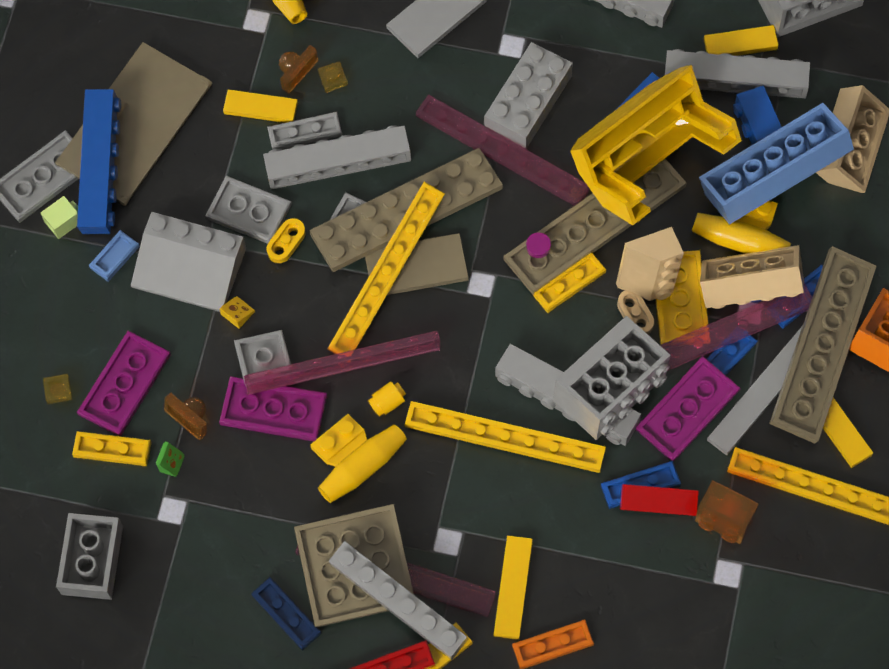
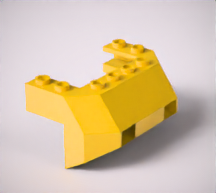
(643, 135)

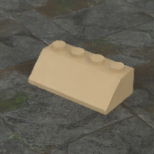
(866, 121)
(651, 265)
(752, 277)

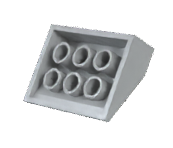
(187, 261)

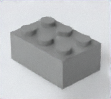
(89, 556)

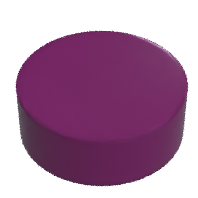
(538, 245)

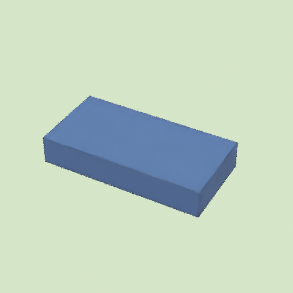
(114, 255)

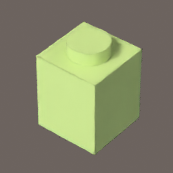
(61, 216)

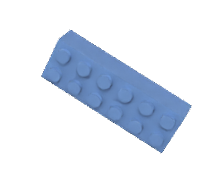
(776, 163)

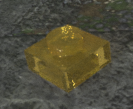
(332, 76)
(57, 389)

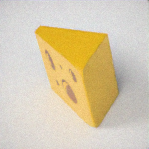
(237, 311)

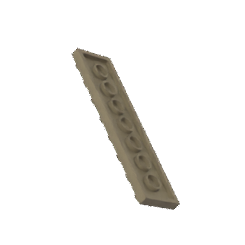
(374, 222)
(587, 229)
(823, 345)

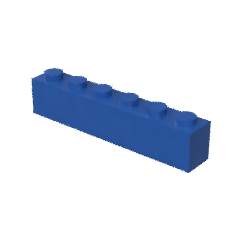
(97, 161)

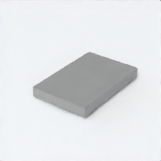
(248, 209)

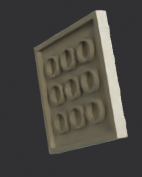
(371, 533)

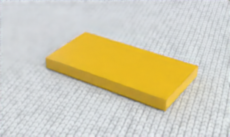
(685, 307)

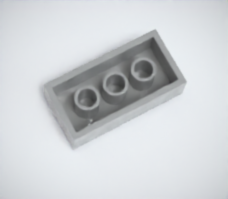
(528, 95)

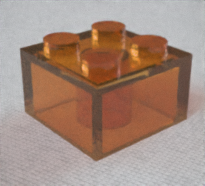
(726, 512)

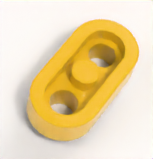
(284, 241)

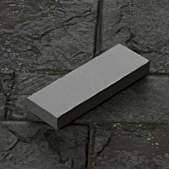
(305, 131)

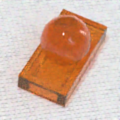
(296, 67)
(188, 414)

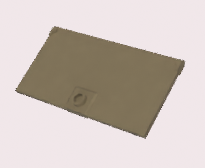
(155, 104)

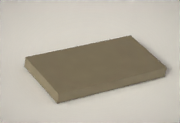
(430, 264)

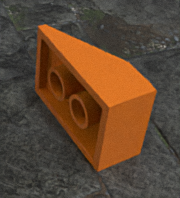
(873, 335)

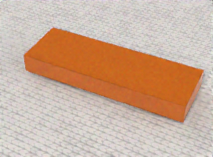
(552, 644)

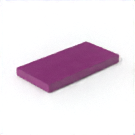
(124, 383)
(687, 409)
(276, 411)

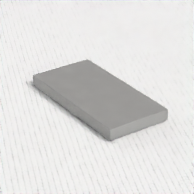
(429, 21)
(36, 179)

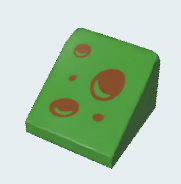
(169, 459)

